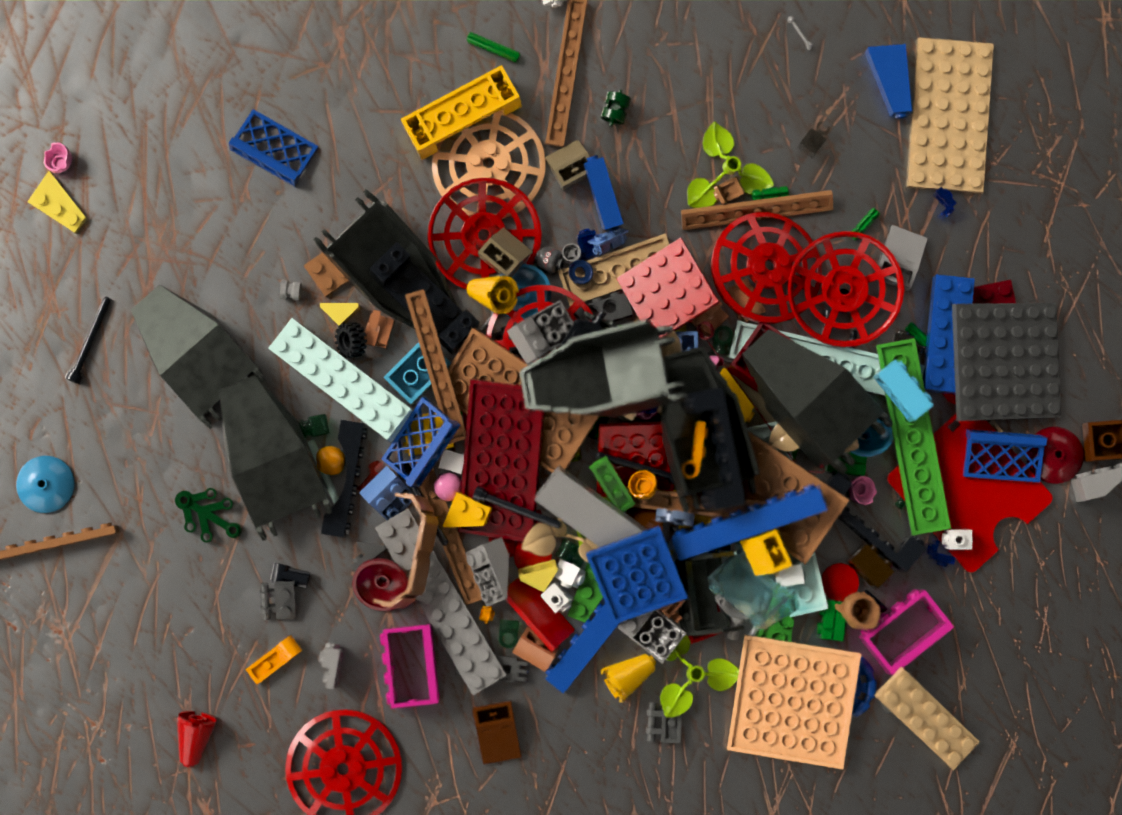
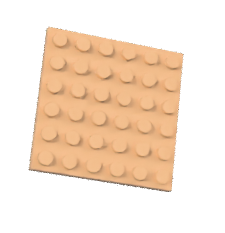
(793, 701)

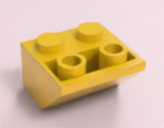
(766, 552)

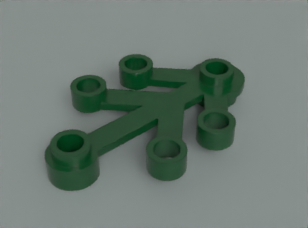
(205, 512)

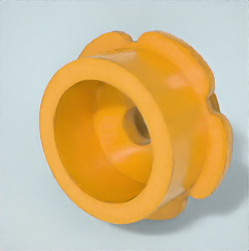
(486, 614)

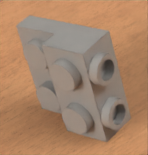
(331, 658)

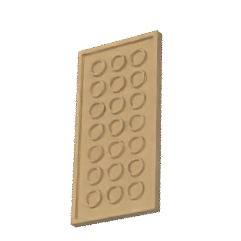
(950, 115)

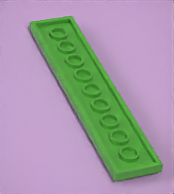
(915, 450)

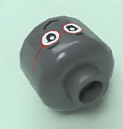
(549, 260)

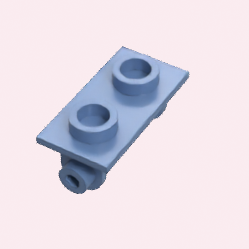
(615, 237)

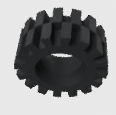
(351, 340)

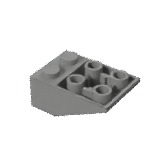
(908, 251)
(541, 332)
(1092, 486)
(490, 570)
(653, 633)

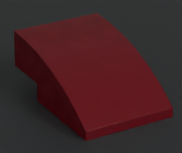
(738, 366)

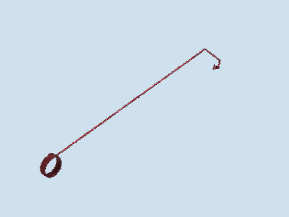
(712, 334)

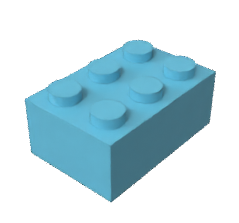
(410, 375)
(903, 390)

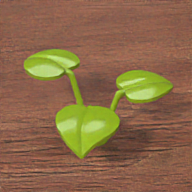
(719, 142)
(720, 675)

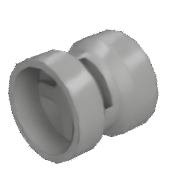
(571, 250)
(290, 290)

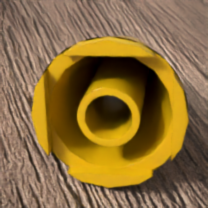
(494, 293)
(628, 675)

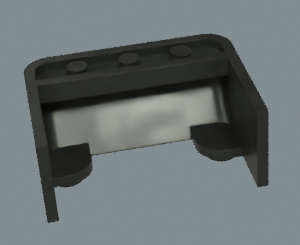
(700, 607)

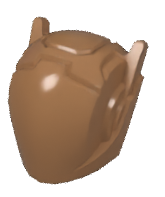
(859, 611)

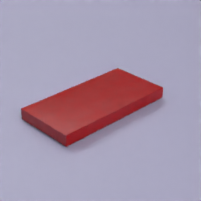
(532, 608)

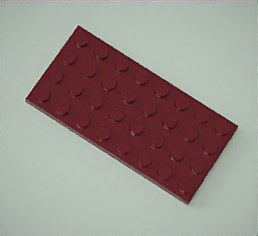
(502, 455)

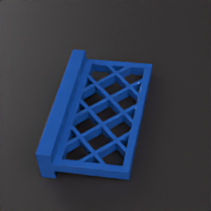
(261, 158)
(1009, 440)
(434, 450)

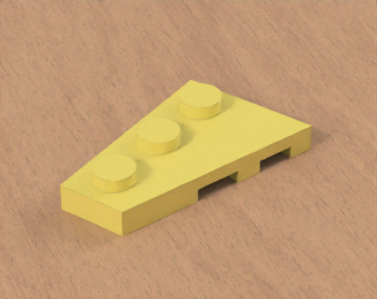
(57, 204)

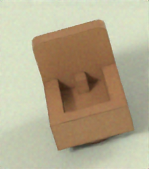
(728, 190)

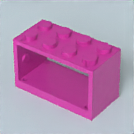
(919, 645)
(389, 676)

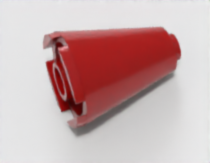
(193, 736)

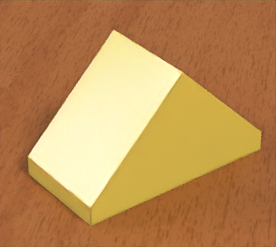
(340, 312)
(538, 575)

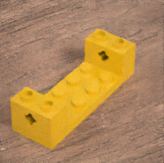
(460, 110)

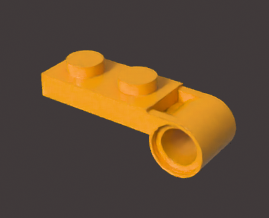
(698, 449)
(274, 659)

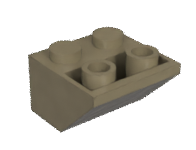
(568, 164)
(504, 253)

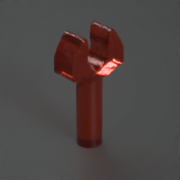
(373, 473)

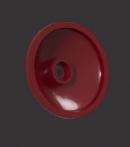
(1060, 469)
(369, 585)

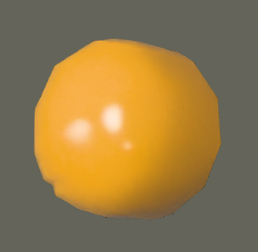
(330, 460)
(643, 484)

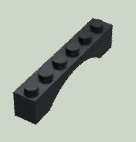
(350, 437)

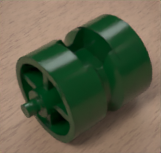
(615, 109)

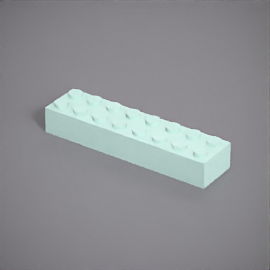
(341, 380)

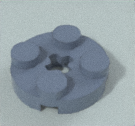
(676, 517)

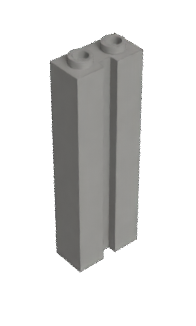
(585, 509)

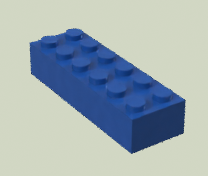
(939, 351)

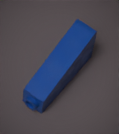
(892, 77)
(602, 193)

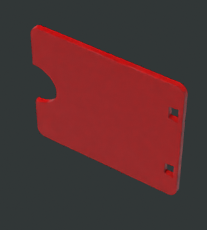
(979, 501)

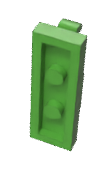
(612, 484)

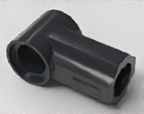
(285, 573)

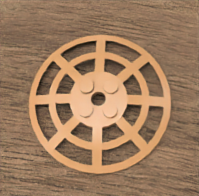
(500, 156)

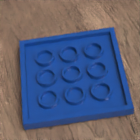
(636, 575)

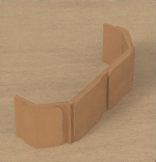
(423, 549)

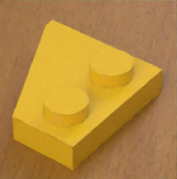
(466, 512)

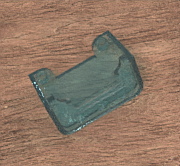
(752, 595)

